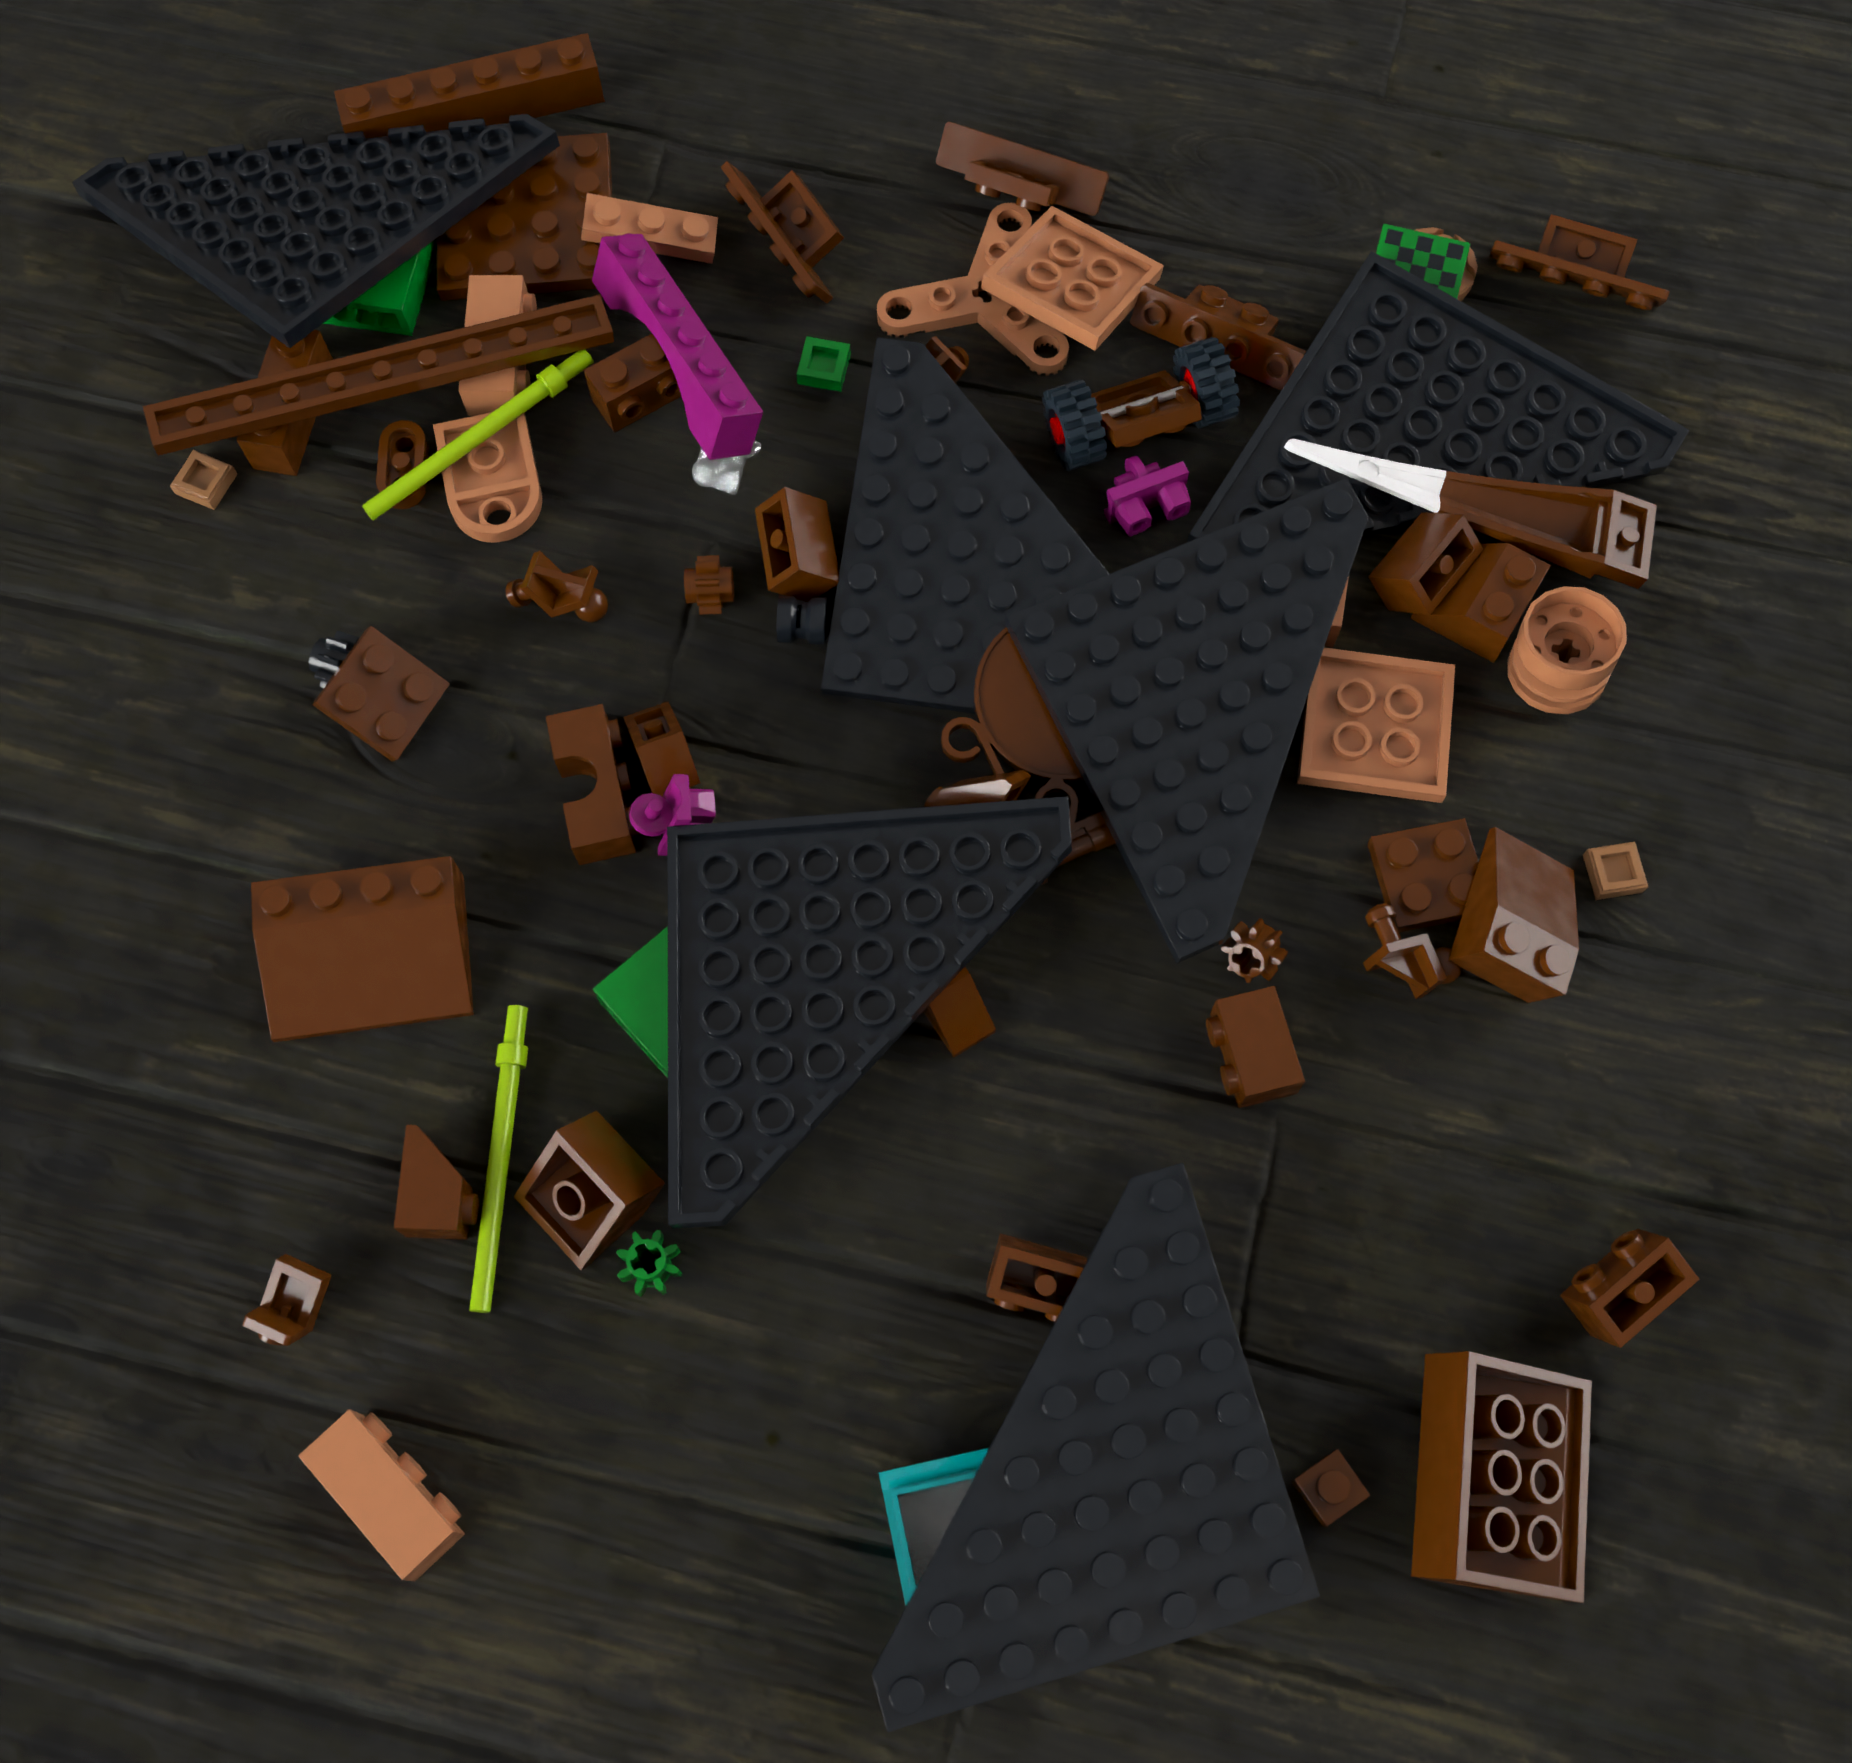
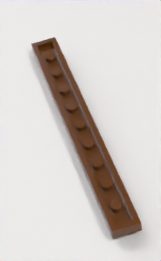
(377, 374)

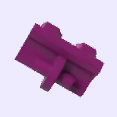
(1146, 488)
(678, 806)

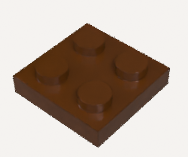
(381, 694)
(1425, 872)

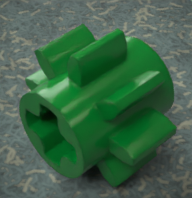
(663, 1263)

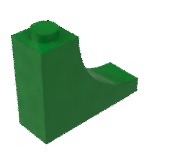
(394, 300)
(639, 998)

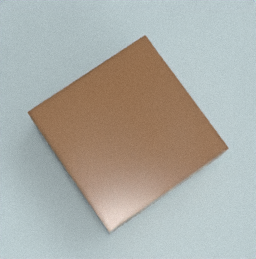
(203, 479)
(1615, 870)

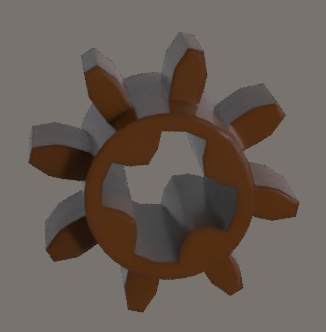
(709, 584)
(1254, 950)

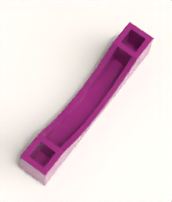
(714, 396)

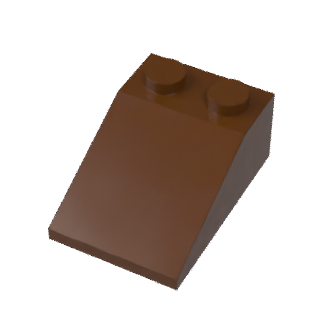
(1519, 921)

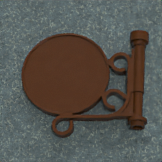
(1024, 736)

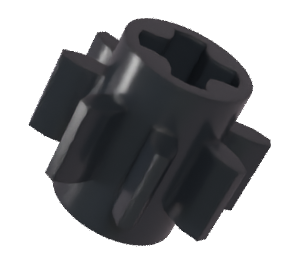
(329, 654)

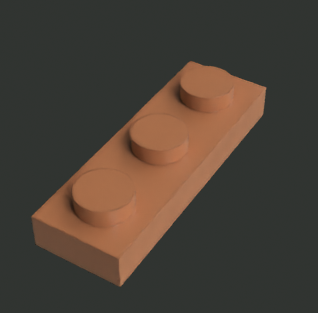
(665, 229)

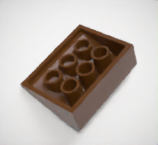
(363, 948)
(1502, 1477)

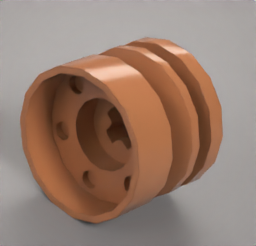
(1566, 649)

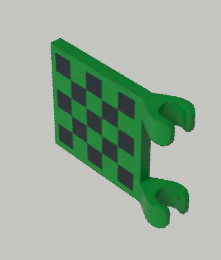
(1425, 255)

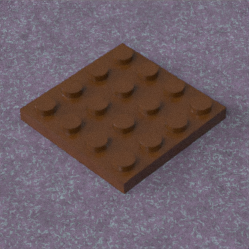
(532, 225)

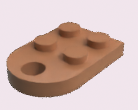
(492, 478)

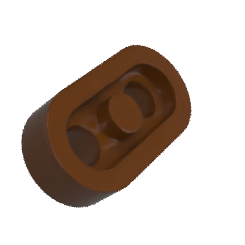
(395, 464)

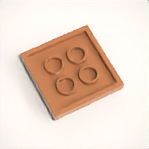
(1071, 277)
(1378, 725)

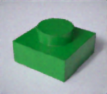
(823, 364)

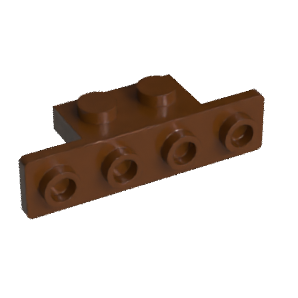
(1021, 171)
(794, 222)
(1585, 257)
(1208, 312)

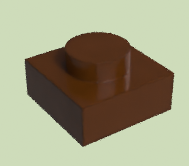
(1330, 1488)

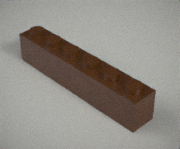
(492, 87)

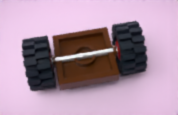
(1142, 406)

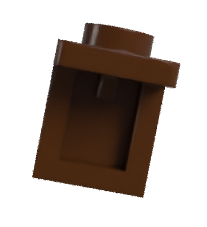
(289, 1302)

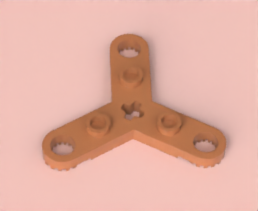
(957, 302)

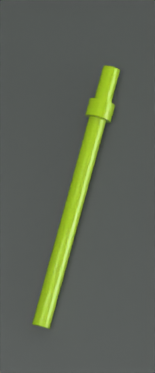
(549, 382)
(511, 1059)

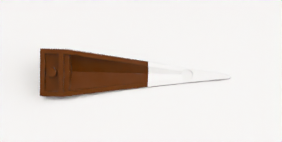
(1566, 525)

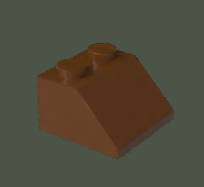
(1487, 599)
(588, 1188)

